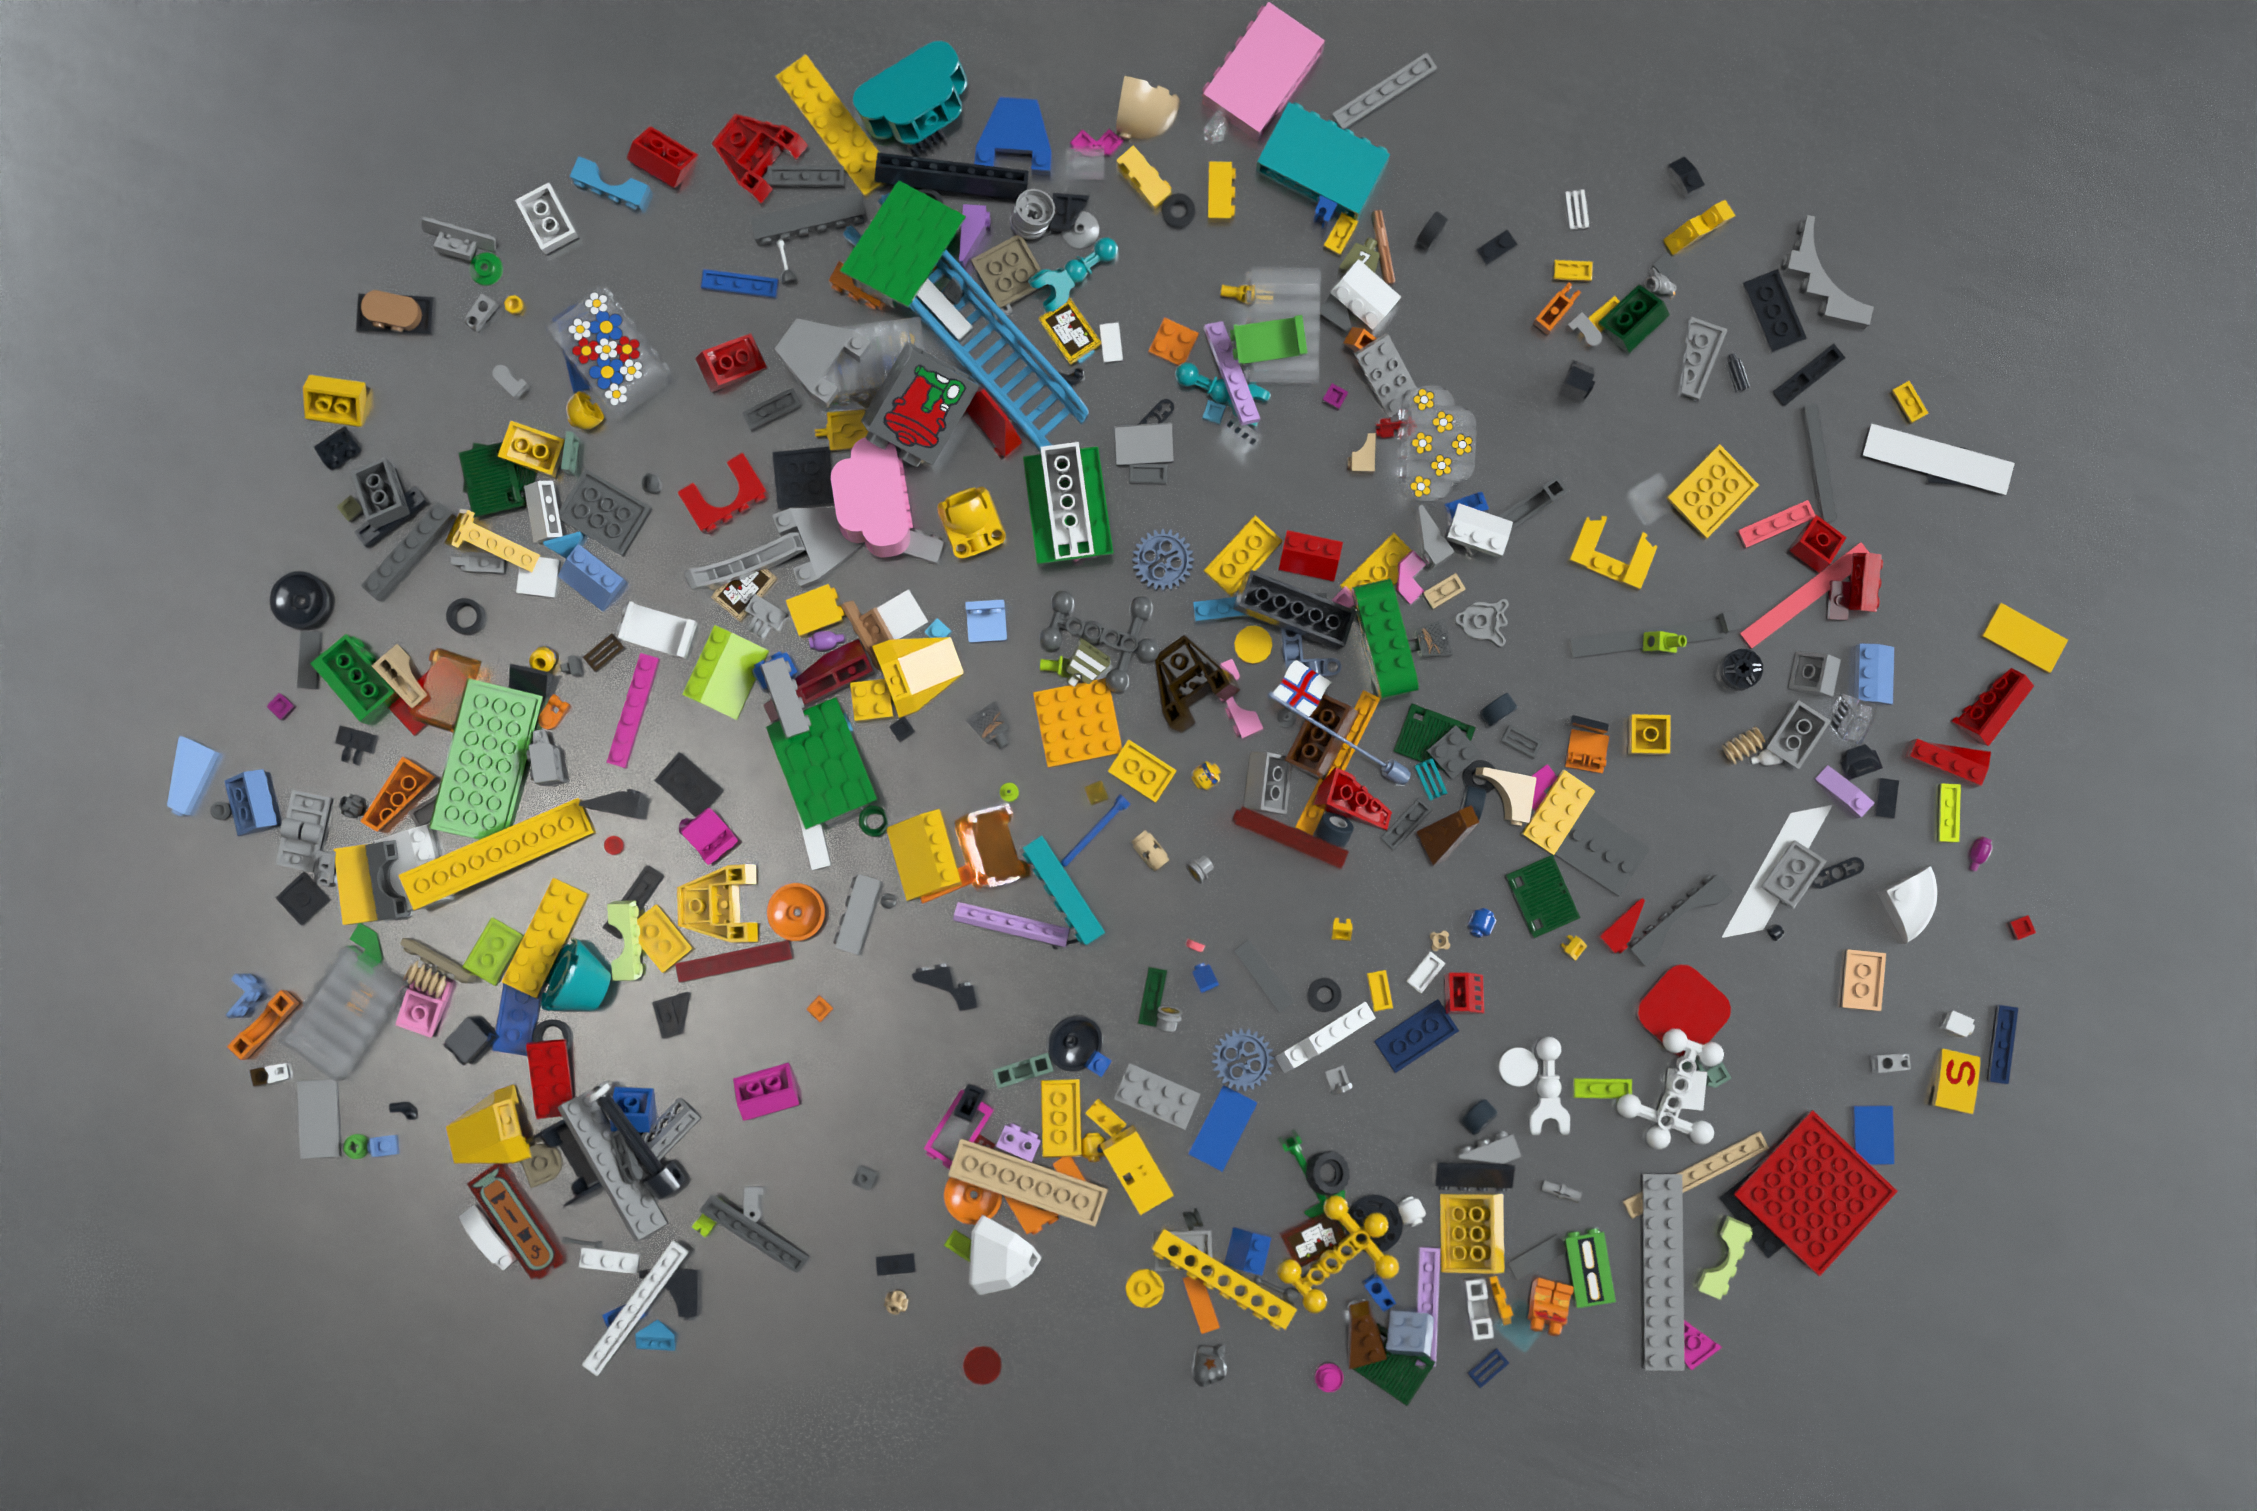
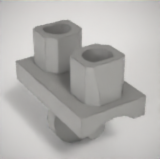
(324, 867)

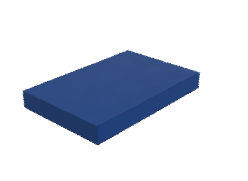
(1874, 1133)

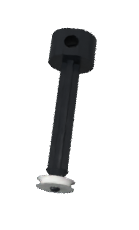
(662, 1177)

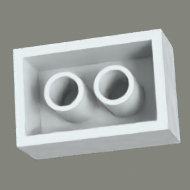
(546, 218)

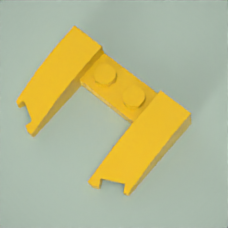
(1586, 556)

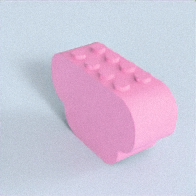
(873, 499)

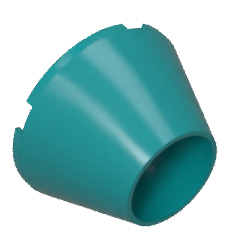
(576, 980)

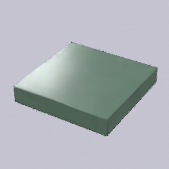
(570, 453)

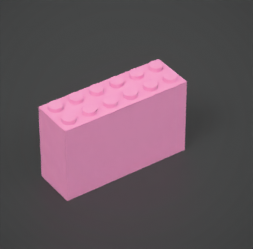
(1262, 70)

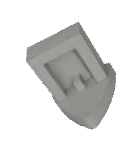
(1338, 1080)

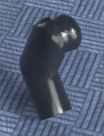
(1075, 377)

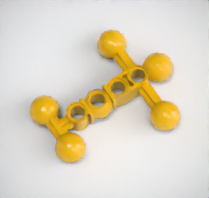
(1374, 1225)

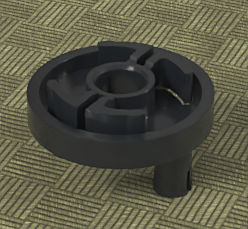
(1360, 1210)

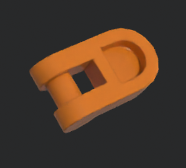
(548, 718)

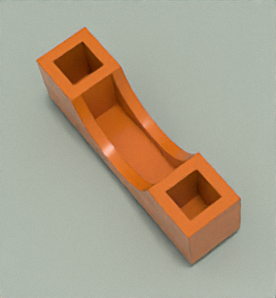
(274, 1014)

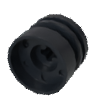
(1730, 674)

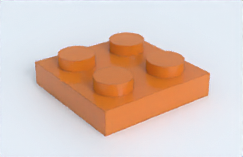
(1173, 342)

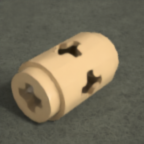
(1144, 844)

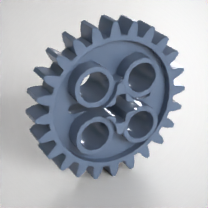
(1172, 574)
(1248, 1076)

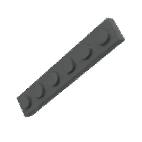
(754, 1234)

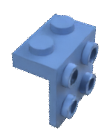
(252, 990)

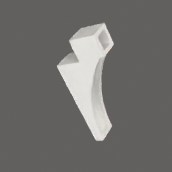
(1325, 1037)

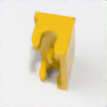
(1105, 1118)

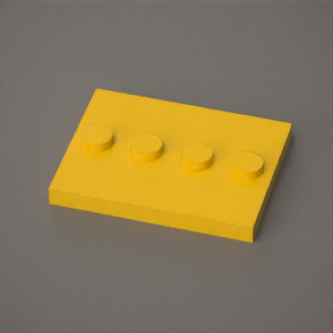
(1712, 491)

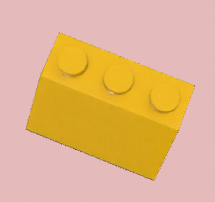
(334, 400)

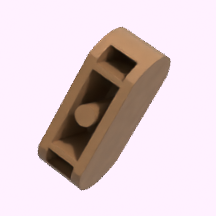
(391, 311)

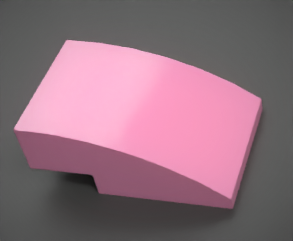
(423, 1011)

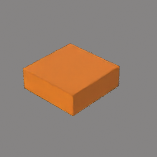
(819, 1008)

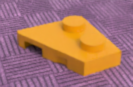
(1499, 1296)

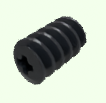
(914, 148)

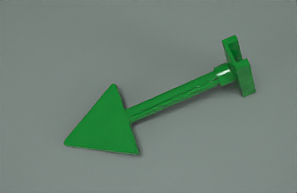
(1292, 1144)

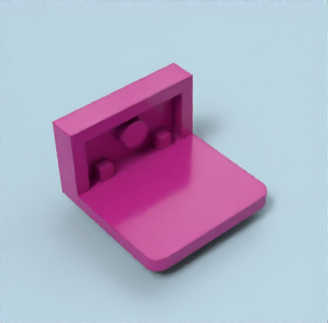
(709, 835)

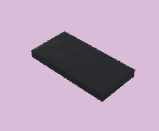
(1774, 311)
(425, 326)

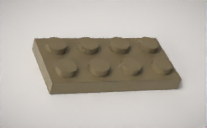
(443, 964)

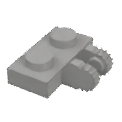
(766, 612)

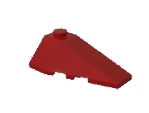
(1347, 798)

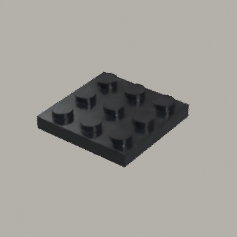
(803, 477)

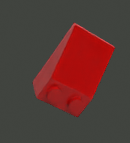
(730, 362)

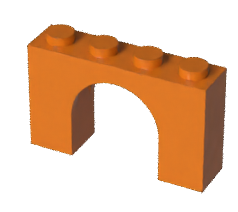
(1033, 1217)

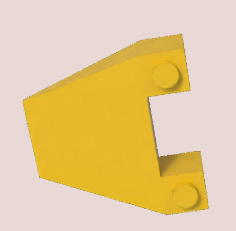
(713, 904)

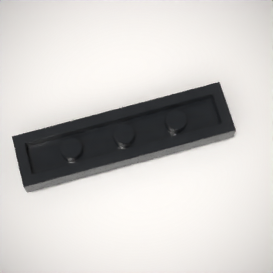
(368, 534)
(638, 892)

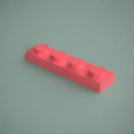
(1776, 524)

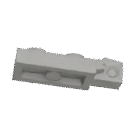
(479, 562)

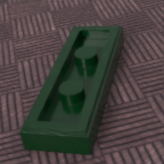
(1152, 996)

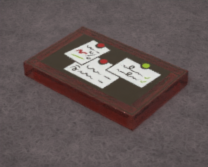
(1312, 1238)

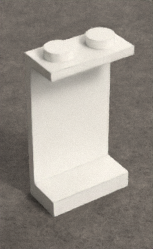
(656, 630)

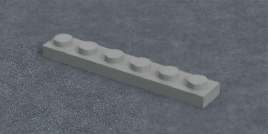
(1384, 91)

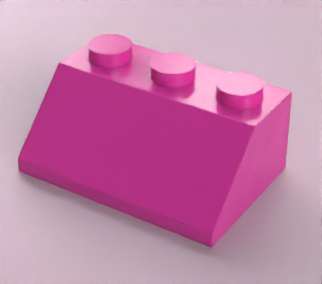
(765, 1091)

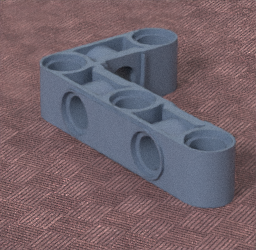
(1293, 651)

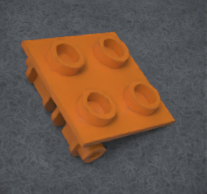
(1587, 751)

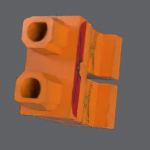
(1549, 1305)

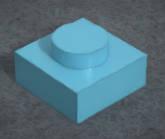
(937, 629)

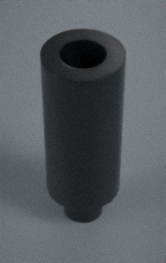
(1738, 373)

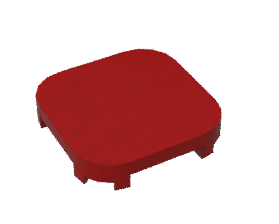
(1684, 1002)

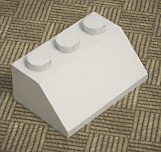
(1365, 294)
(1479, 531)

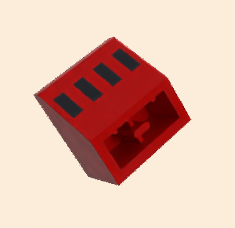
(1464, 993)

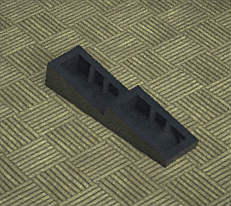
(1809, 374)

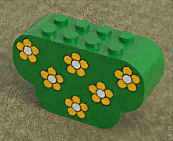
(1384, 639)

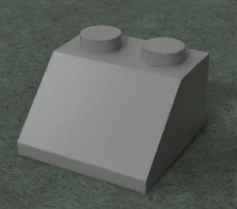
(1814, 673)

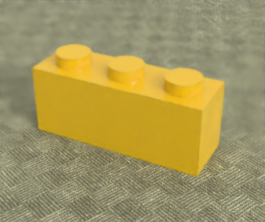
(1220, 192)

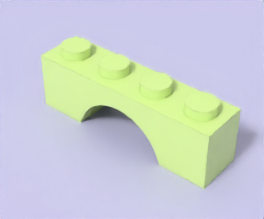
(624, 917)
(1715, 1280)

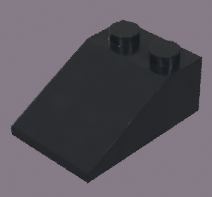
(619, 803)

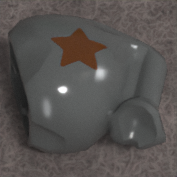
(1208, 1365)

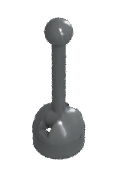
(1290, 1295)

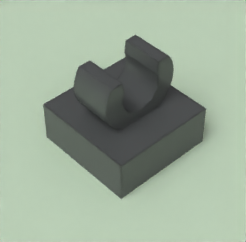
(572, 665)

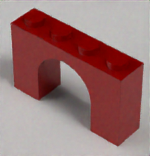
(708, 516)

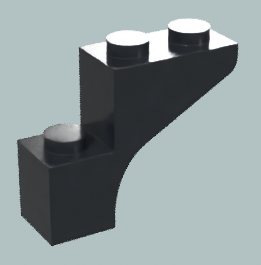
(942, 978)

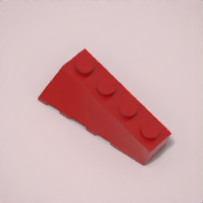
(1994, 707)
(1957, 762)

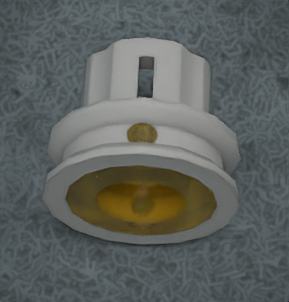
(1200, 868)
(1168, 1018)

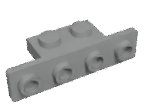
(457, 240)

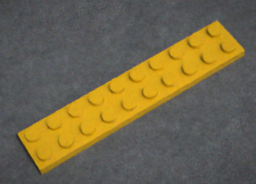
(495, 854)

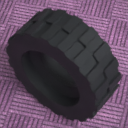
(1341, 1173)

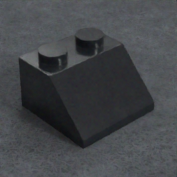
(530, 680)

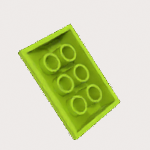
(724, 672)

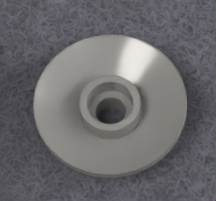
(1084, 238)

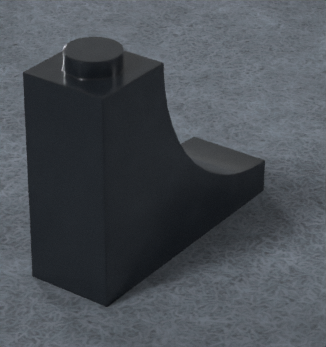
(685, 1290)

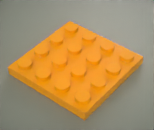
(1077, 723)

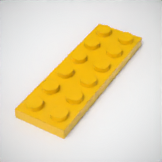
(544, 938)

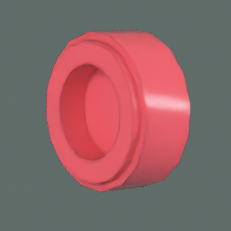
(1193, 944)

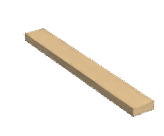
(1708, 1168)

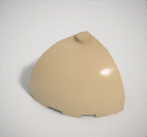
(1144, 110)

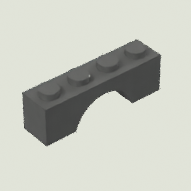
(380, 860)

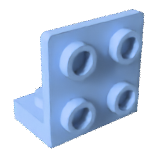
(986, 621)

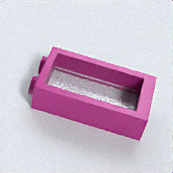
(951, 1129)

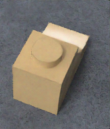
(1363, 460)

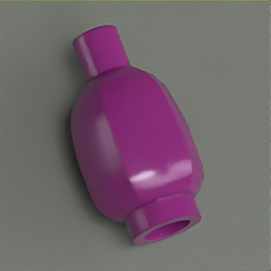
(1980, 852)

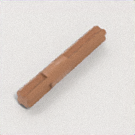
(1383, 247)

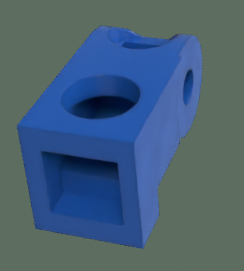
(1379, 1292)

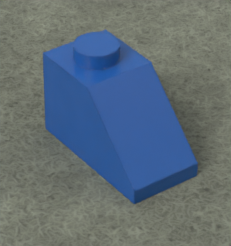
(1204, 977)

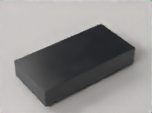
(1886, 798)

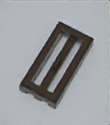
(603, 652)

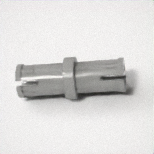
(1561, 1191)

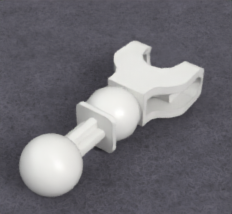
(1549, 1090)

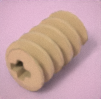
(1743, 745)
(425, 979)

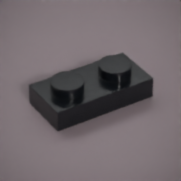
(1496, 248)

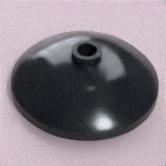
(286, 597)
(1074, 1054)

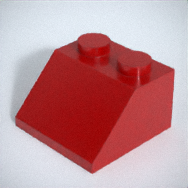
(1818, 544)

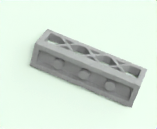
(667, 1137)

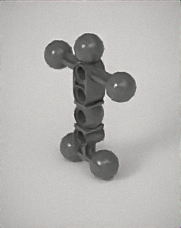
(1146, 649)

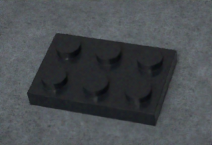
(688, 784)

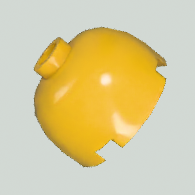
(582, 412)

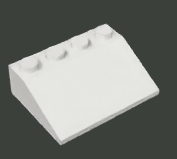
(414, 848)

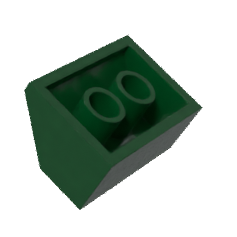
(1634, 318)

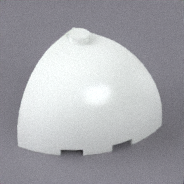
(1911, 902)

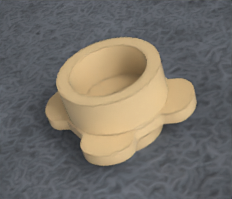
(1443, 936)

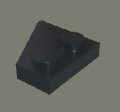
(1067, 210)
(671, 1014)

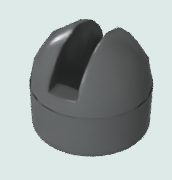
(890, 904)

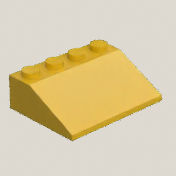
(923, 855)
(1472, 1233)

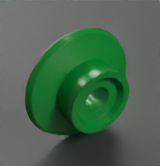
(488, 276)

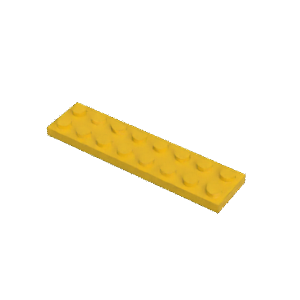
(831, 122)

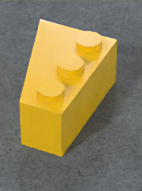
(1143, 177)

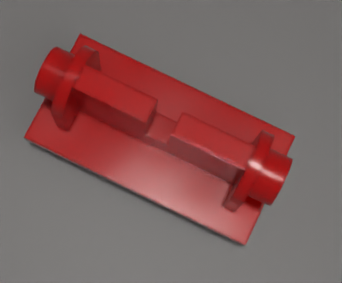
(1387, 427)

